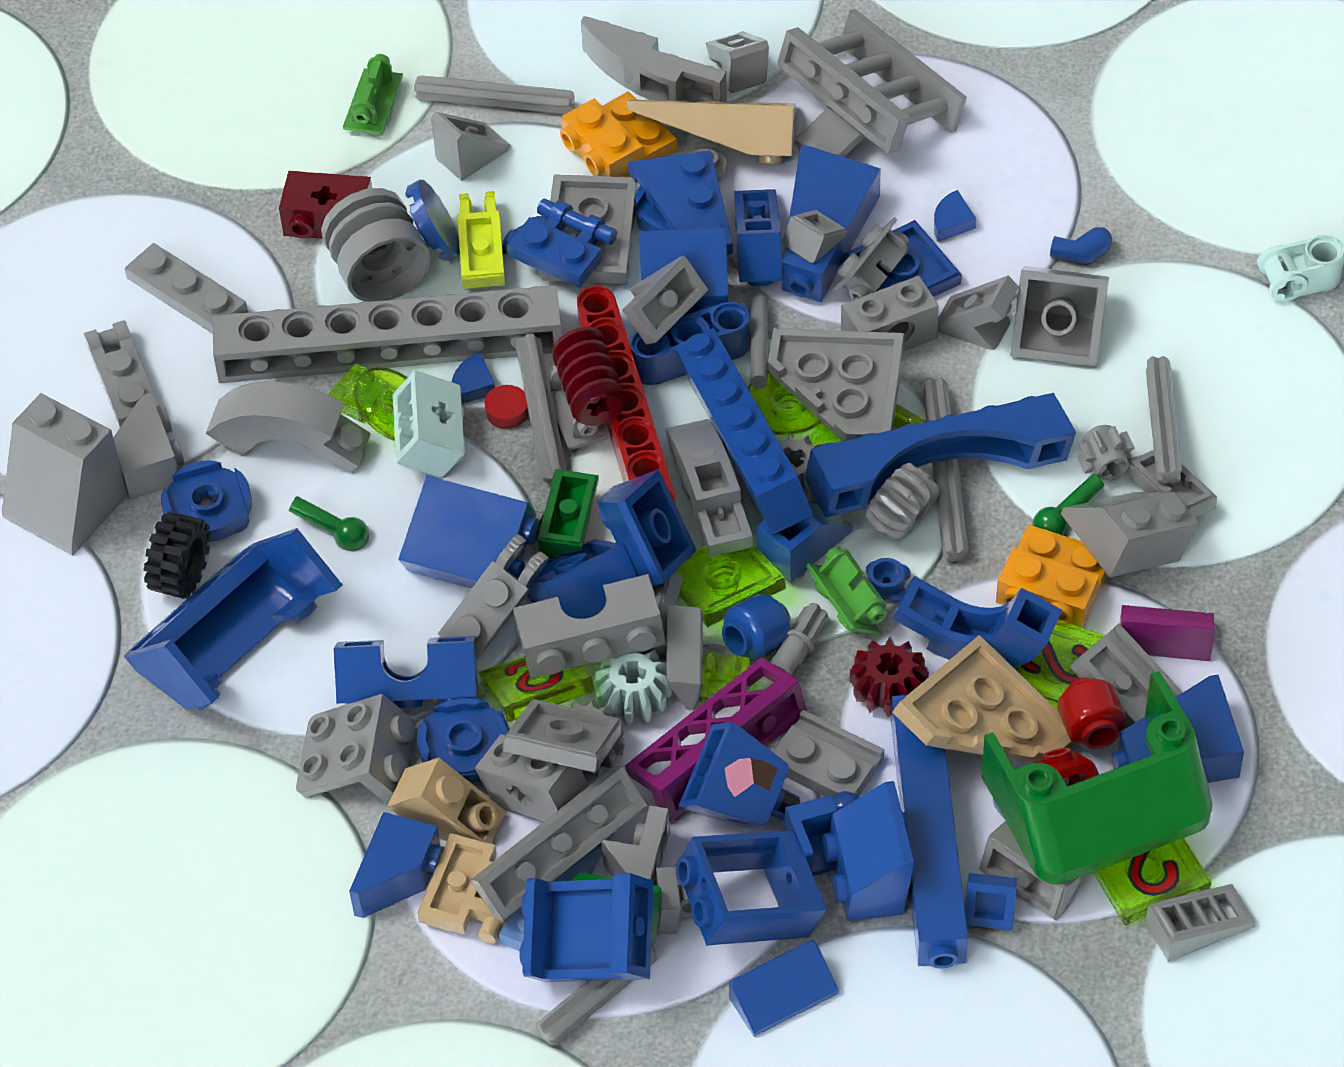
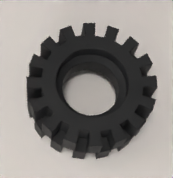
(177, 555)

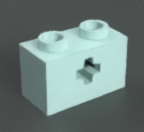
(428, 424)

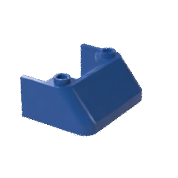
(230, 616)

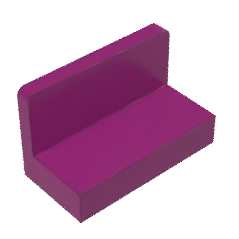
(1170, 631)

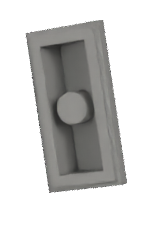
(830, 134)
(685, 653)
(1006, 859)

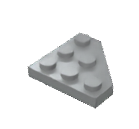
(841, 376)

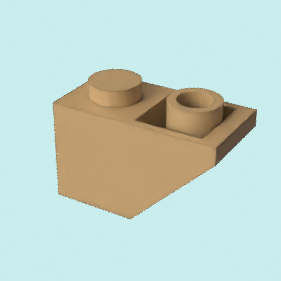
(444, 798)

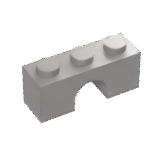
(560, 642)

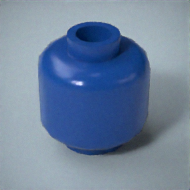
(756, 626)

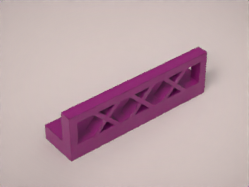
(761, 714)

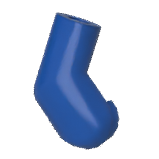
(1085, 248)

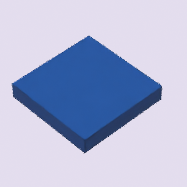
(921, 260)

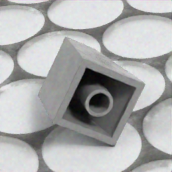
(61, 474)

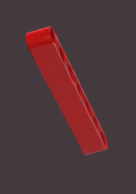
(633, 430)

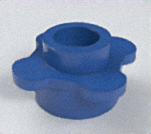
(888, 570)

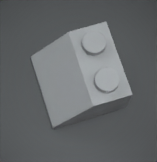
(1059, 316)
(1133, 530)

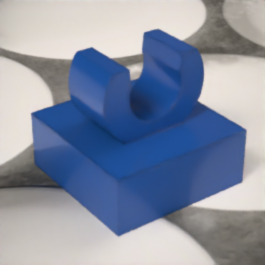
(990, 901)

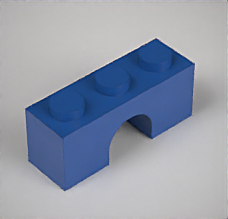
(364, 673)

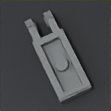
(493, 597)

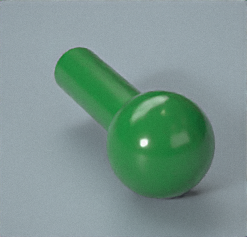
(1051, 518)
(348, 533)

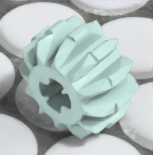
(633, 685)

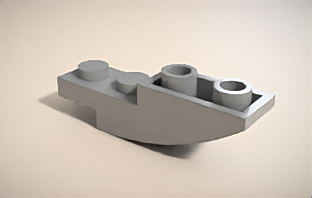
(638, 65)
(710, 486)

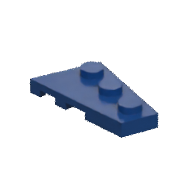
(684, 191)

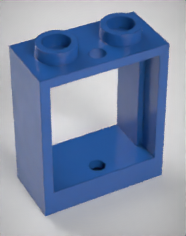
(785, 869)

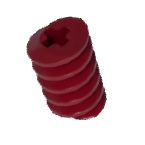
(588, 376)

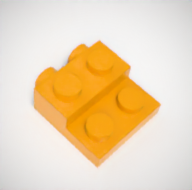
(613, 136)
(1054, 570)

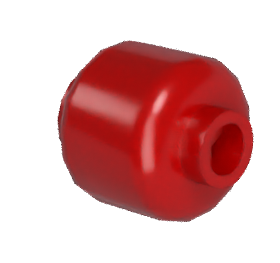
(1091, 713)

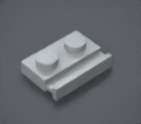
(1125, 667)
(828, 756)

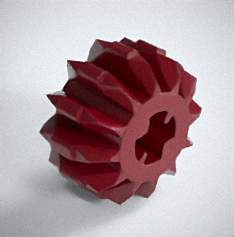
(886, 673)

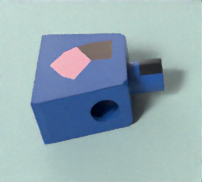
(737, 780)

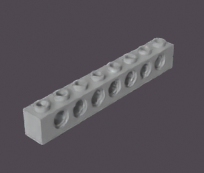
(382, 333)

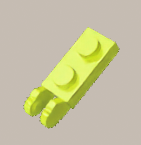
(480, 244)

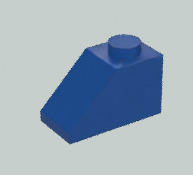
(395, 864)

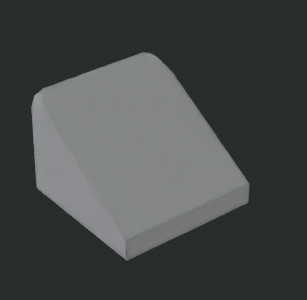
(812, 235)

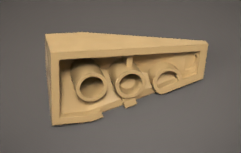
(745, 126)

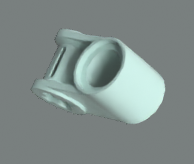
(1304, 268)

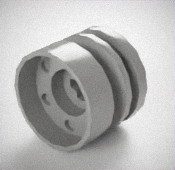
(375, 245)

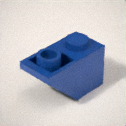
(802, 542)

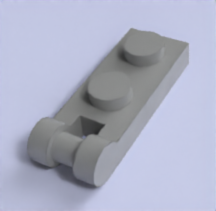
(119, 370)

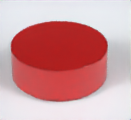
(506, 406)

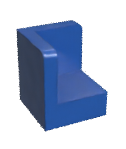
(809, 823)

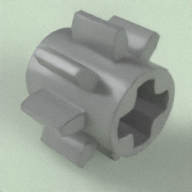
(1105, 452)

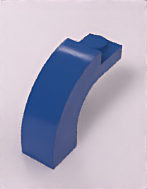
(1014, 630)

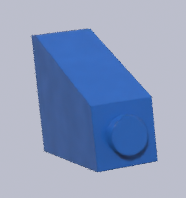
(1214, 729)

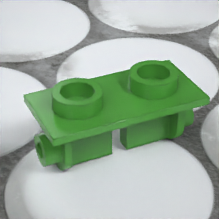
(373, 97)
(857, 607)

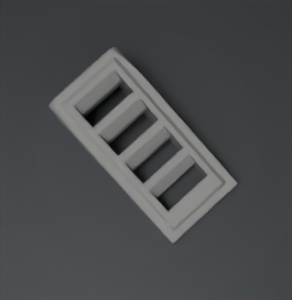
(1179, 943)

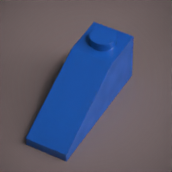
(758, 237)

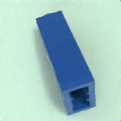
(841, 191)

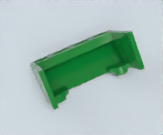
(1112, 814)

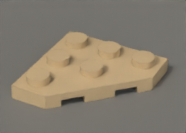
(978, 696)

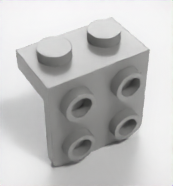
(356, 744)

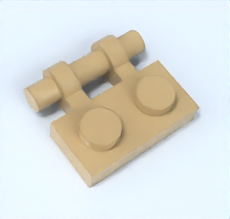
(452, 897)

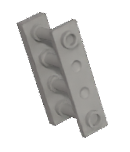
(855, 99)

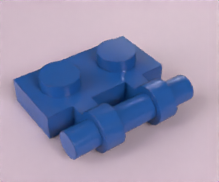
(557, 252)

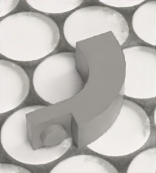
(290, 414)

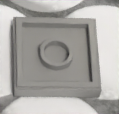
(563, 735)

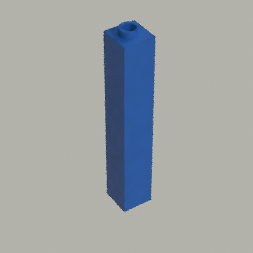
(930, 827)

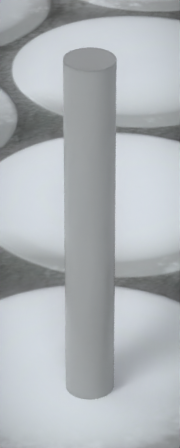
(759, 342)

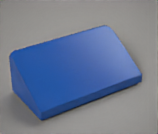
(782, 988)

